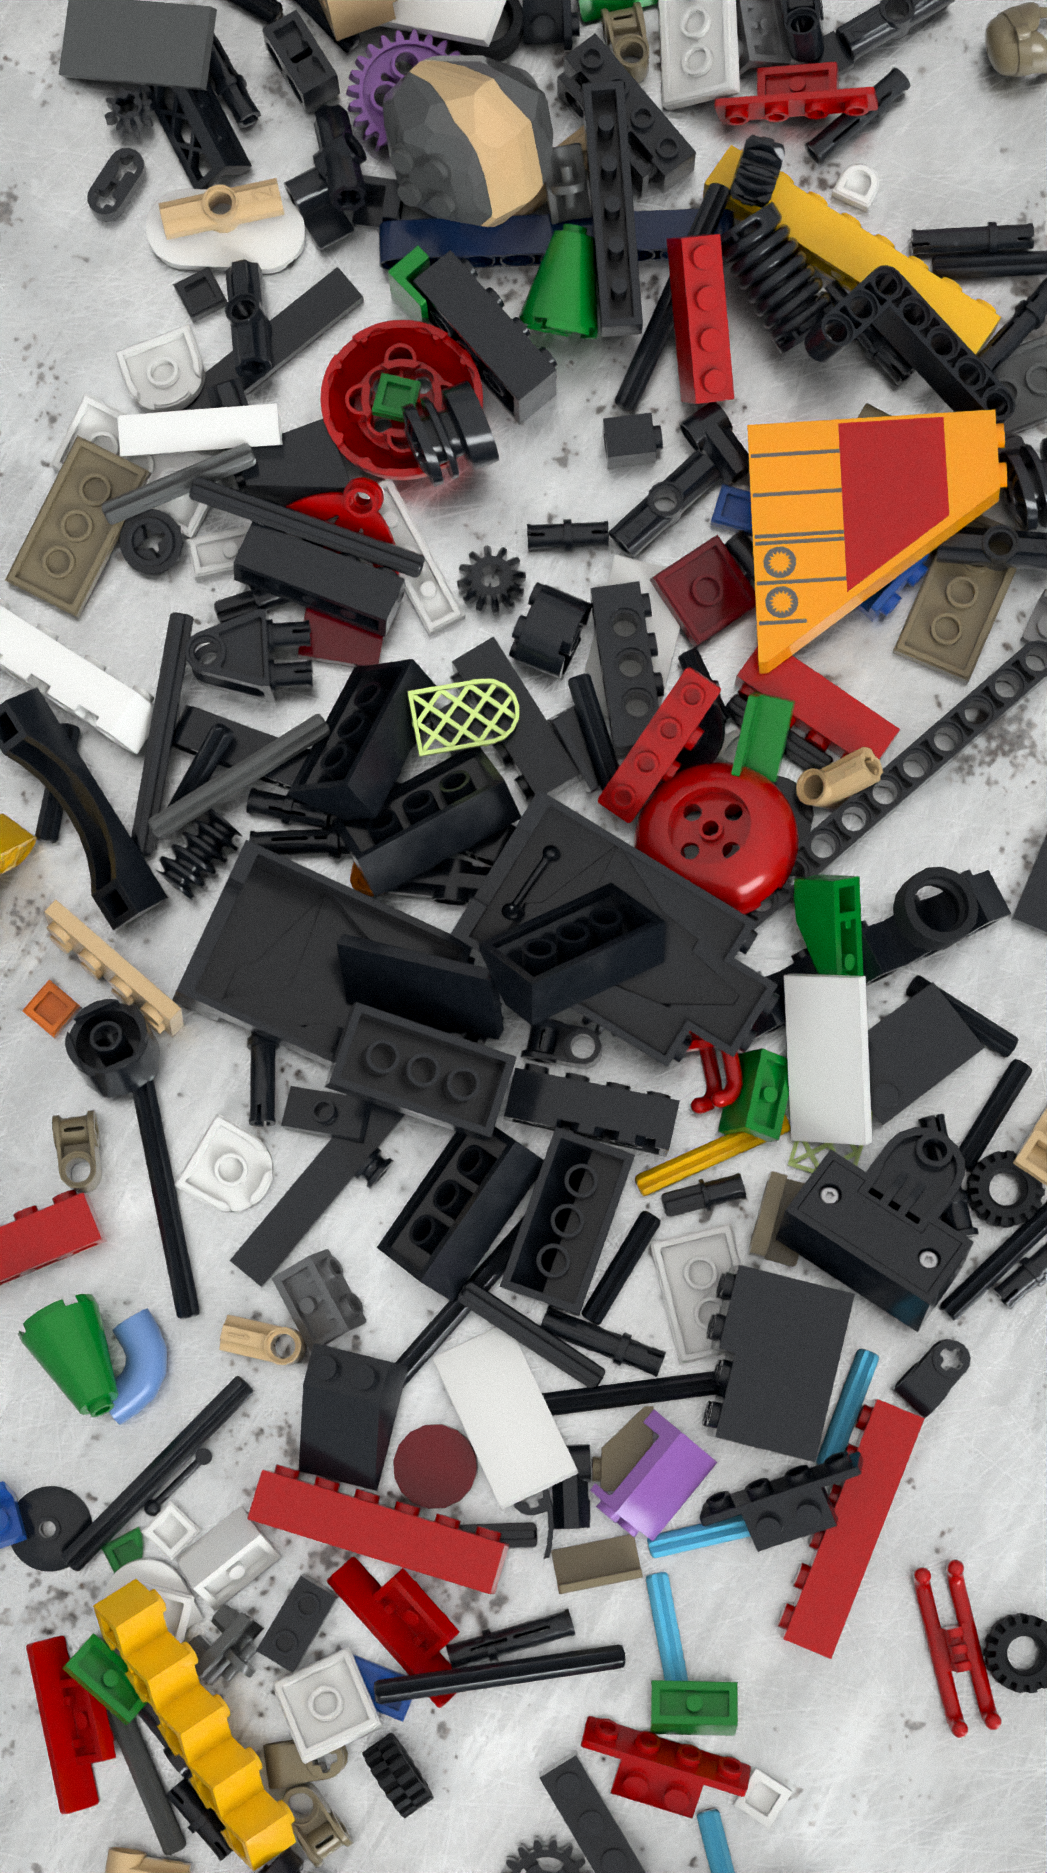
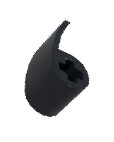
(321, 218)
(545, 1505)

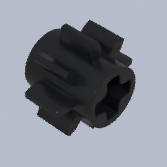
(125, 102)

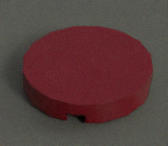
(435, 1466)

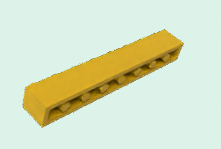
(849, 253)

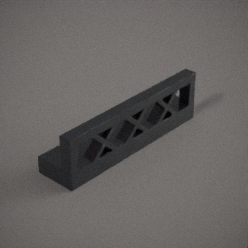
(209, 134)

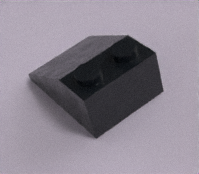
(916, 1051)
(348, 1415)

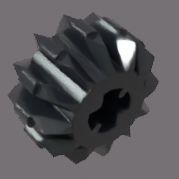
(757, 171)
(496, 565)

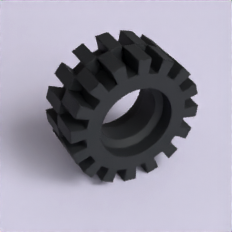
(990, 1210)
(997, 1647)
(397, 1775)

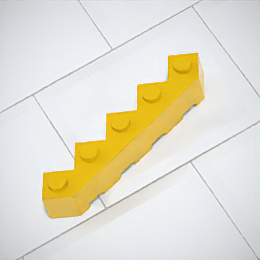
(195, 1724)

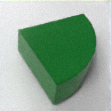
(124, 1549)

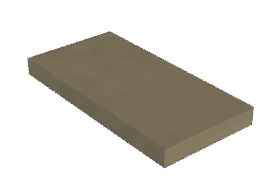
(70, 532)
(955, 613)

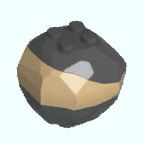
(468, 138)

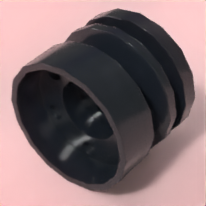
(450, 433)
(1026, 485)

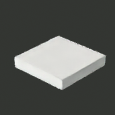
(326, 1705)

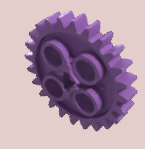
(380, 63)

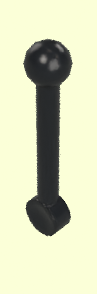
(511, 910)
(203, 1457)

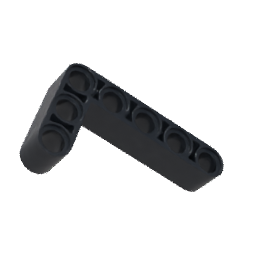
(887, 303)

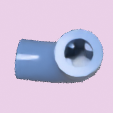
(143, 1366)

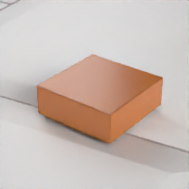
(52, 1009)

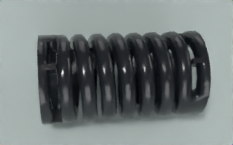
(776, 276)

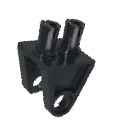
(246, 656)

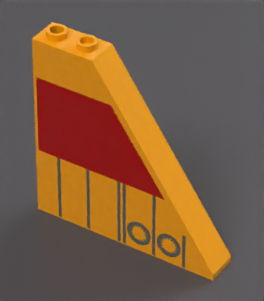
(854, 508)

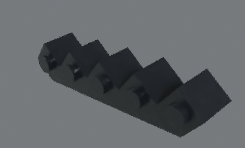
(887, 949)

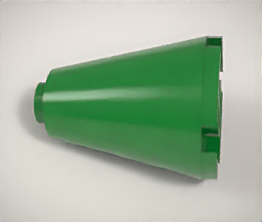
(564, 287)
(74, 1352)

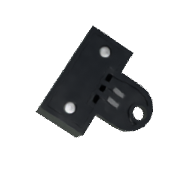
(884, 1224)

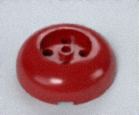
(348, 394)
(763, 833)

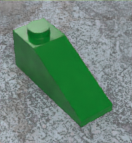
(831, 922)

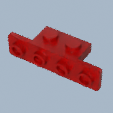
(795, 92)
(659, 745)
(399, 1618)
(72, 1724)
(662, 1770)

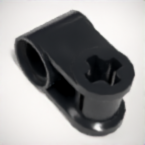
(804, 28)
(558, 1044)
(927, 1382)

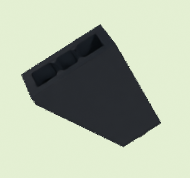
(297, 469)

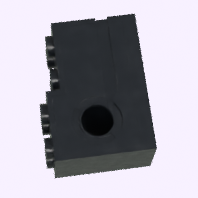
(779, 1360)

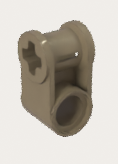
(626, 36)
(76, 1142)
(287, 1769)
(317, 1825)

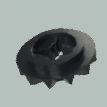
(134, 534)

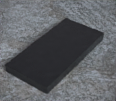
(420, 986)

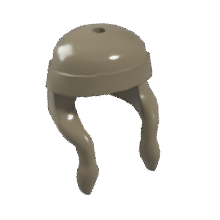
(1014, 42)

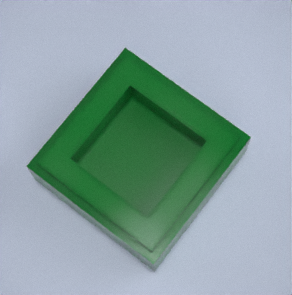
(394, 393)

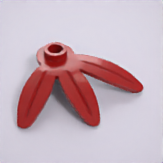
(351, 508)

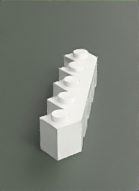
(74, 682)

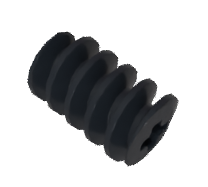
(199, 853)

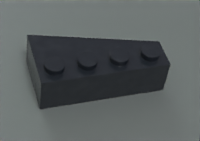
(592, 1110)

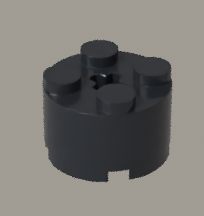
(550, 630)
(113, 1048)

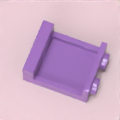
(657, 1482)

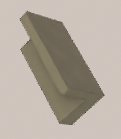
(776, 1198)
(596, 1563)

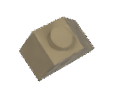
(623, 1451)

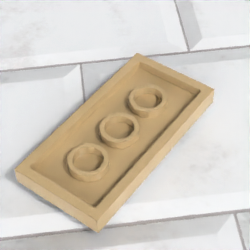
(103, 961)

